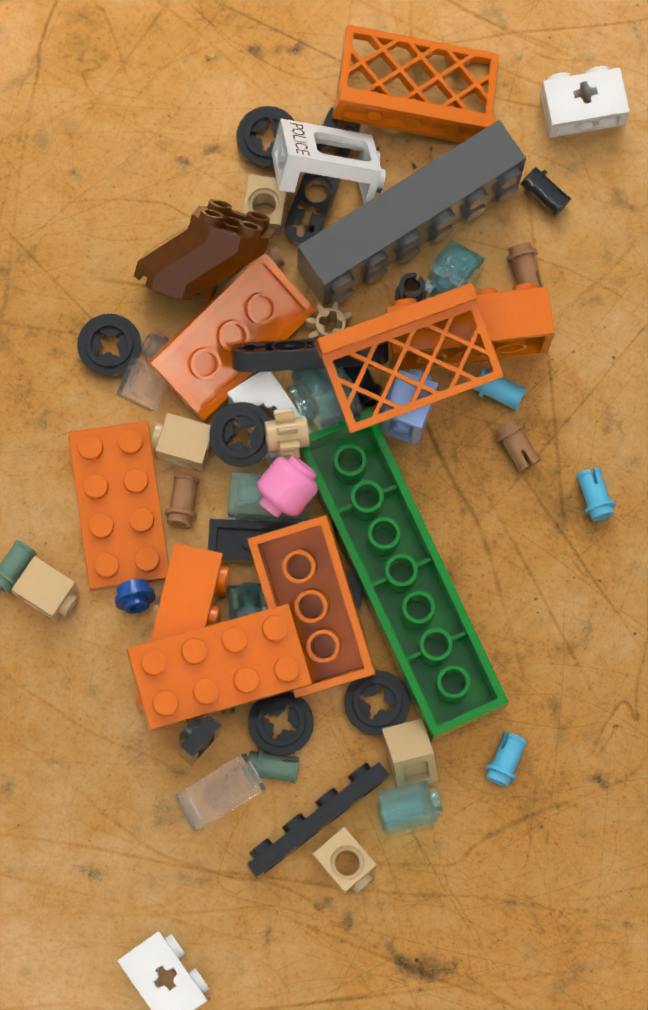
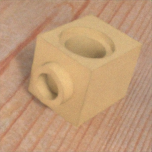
(265, 190)
(182, 442)
(46, 590)
(410, 753)
(345, 843)

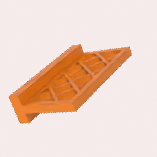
(404, 112)
(394, 325)

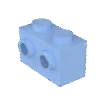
(410, 425)

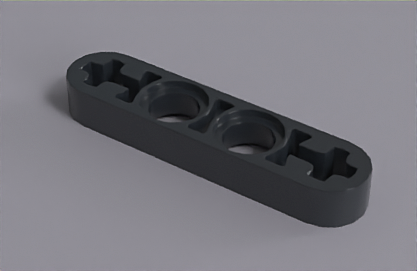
(331, 184)
(293, 356)

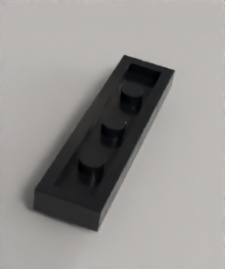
(302, 829)

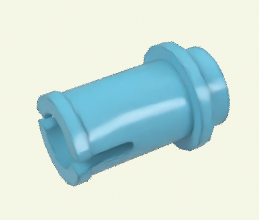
(502, 390)
(595, 494)
(506, 759)

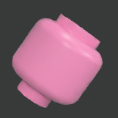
(287, 486)

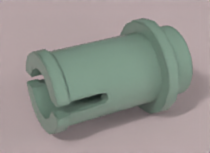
(14, 565)
(274, 766)

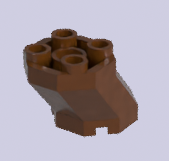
(205, 251)

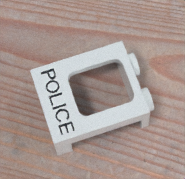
(297, 152)

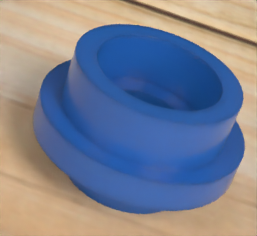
(134, 596)

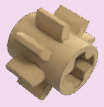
(325, 316)
(286, 433)

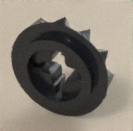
(254, 124)
(109, 327)
(223, 431)
(394, 695)
(288, 741)

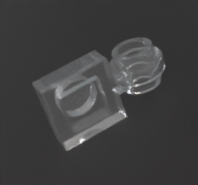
(141, 382)

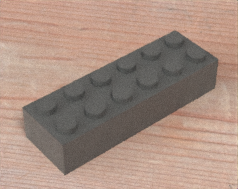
(411, 214)

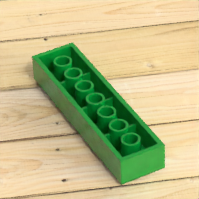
(403, 578)

